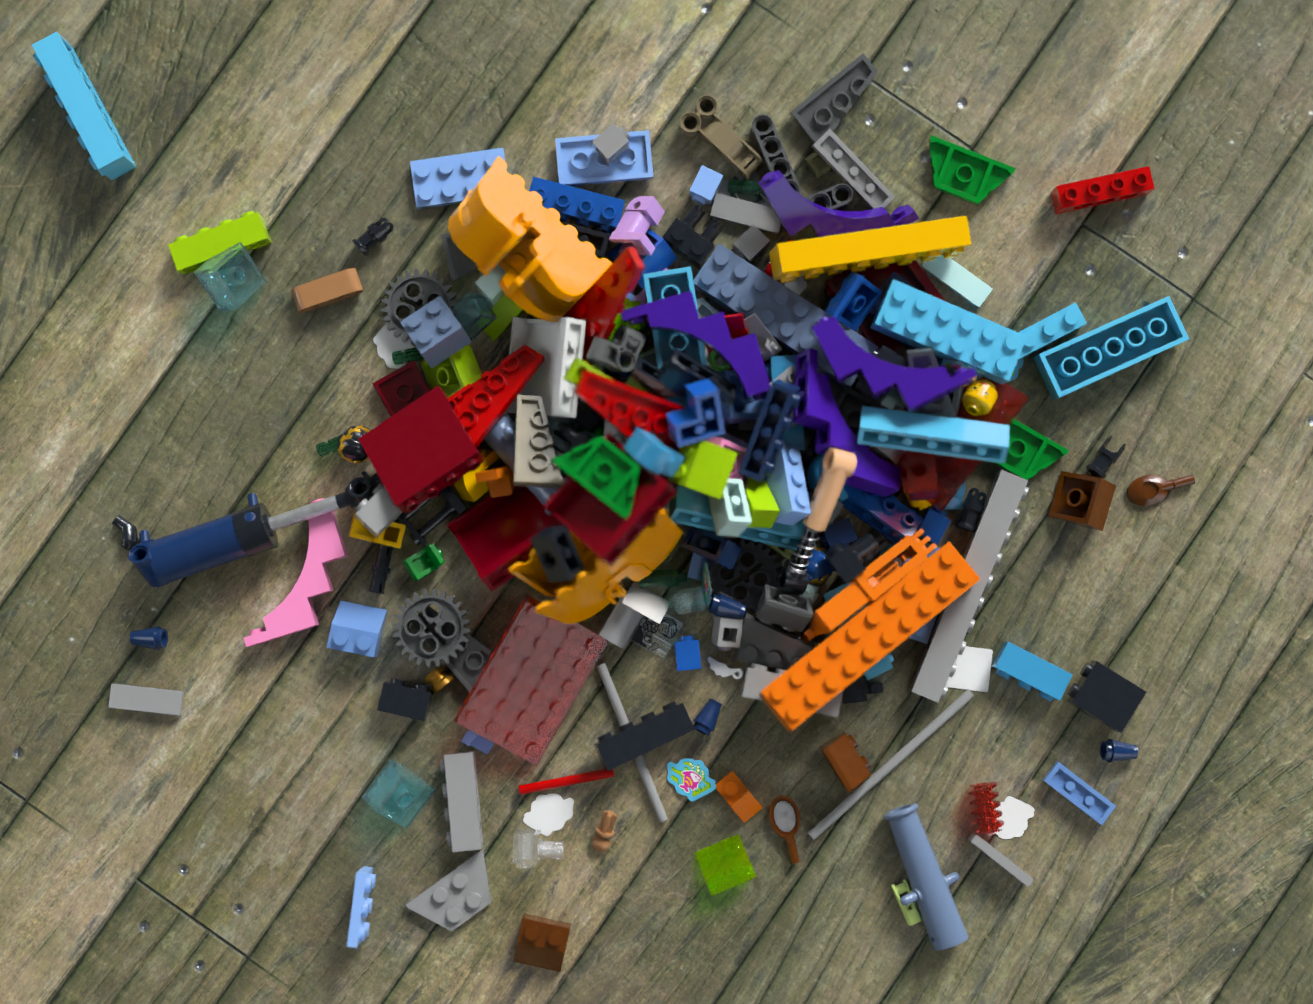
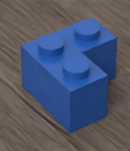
(700, 419)

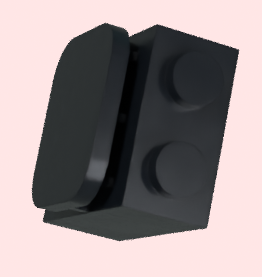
(1105, 696)

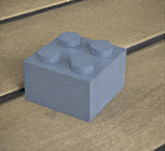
(435, 331)

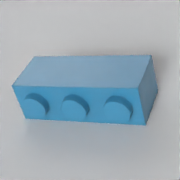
(1031, 671)

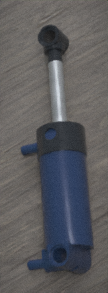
(230, 537)

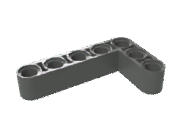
(780, 158)

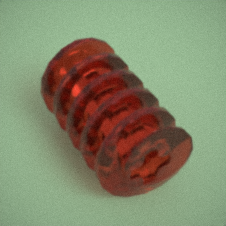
(986, 807)

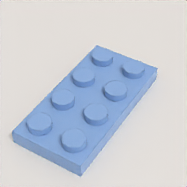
(582, 165)
(450, 178)

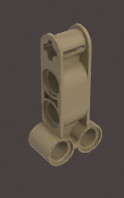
(721, 138)

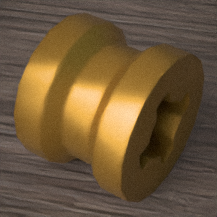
(438, 679)

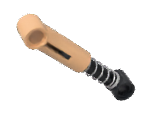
(837, 467)

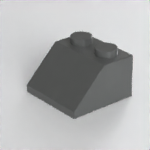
(784, 609)

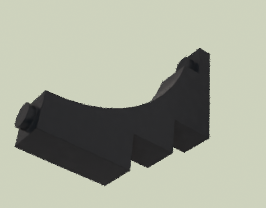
(666, 381)

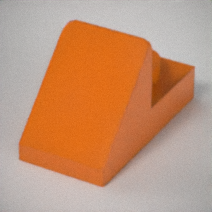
(499, 480)
(738, 796)

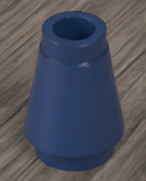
(726, 607)
(151, 638)
(707, 717)
(1117, 751)

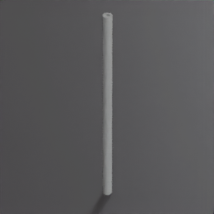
(891, 764)

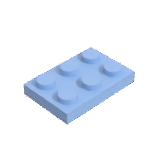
(361, 906)

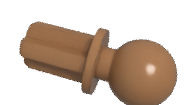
(601, 841)

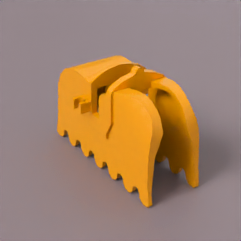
(543, 269)
(599, 582)

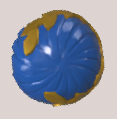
(818, 567)

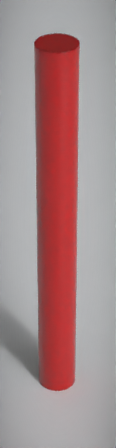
(565, 781)

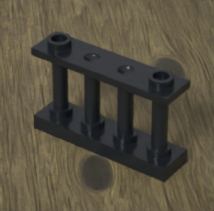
(452, 506)

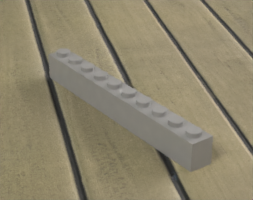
(981, 555)

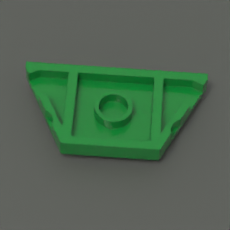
(965, 172)
(1029, 451)
(604, 473)

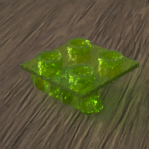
(725, 864)

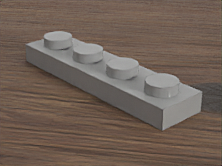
(852, 171)

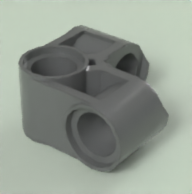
(625, 344)

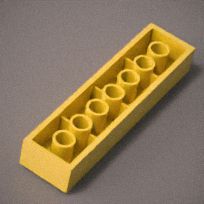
(870, 248)

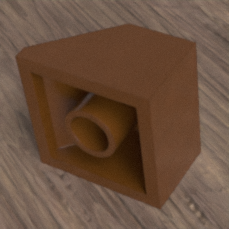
(1082, 500)
(845, 761)
(542, 942)

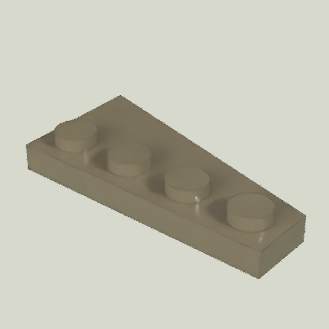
(534, 446)

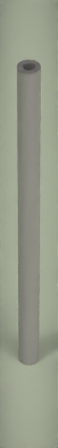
(639, 761)

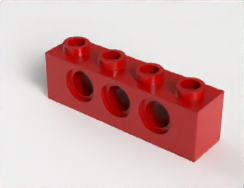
(1102, 190)

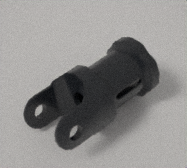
(375, 234)
(1104, 460)
(972, 508)

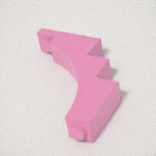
(297, 609)

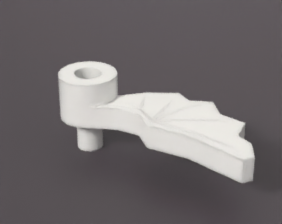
(723, 670)

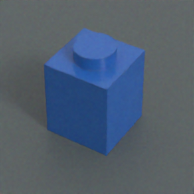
(934, 525)
(687, 653)

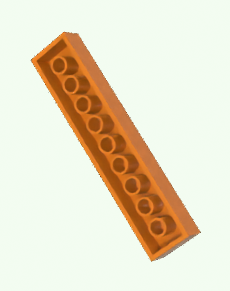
(868, 637)

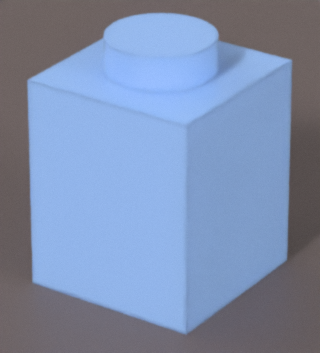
(705, 186)

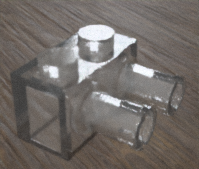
(530, 848)

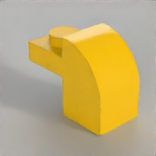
(467, 484)
(391, 536)

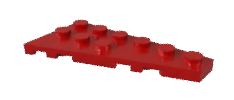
(606, 298)
(488, 398)
(627, 406)

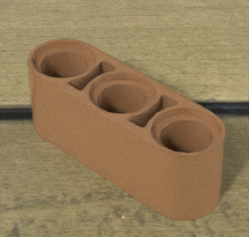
(327, 290)

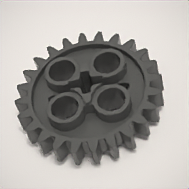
(428, 287)
(416, 642)

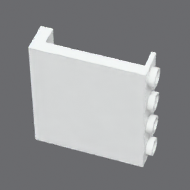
(559, 345)

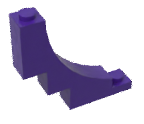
(798, 212)
(681, 316)
(914, 385)
(820, 412)

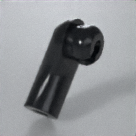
(129, 532)

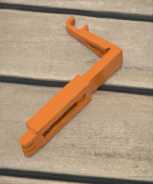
(870, 584)

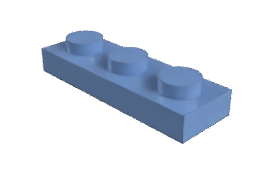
(1079, 793)

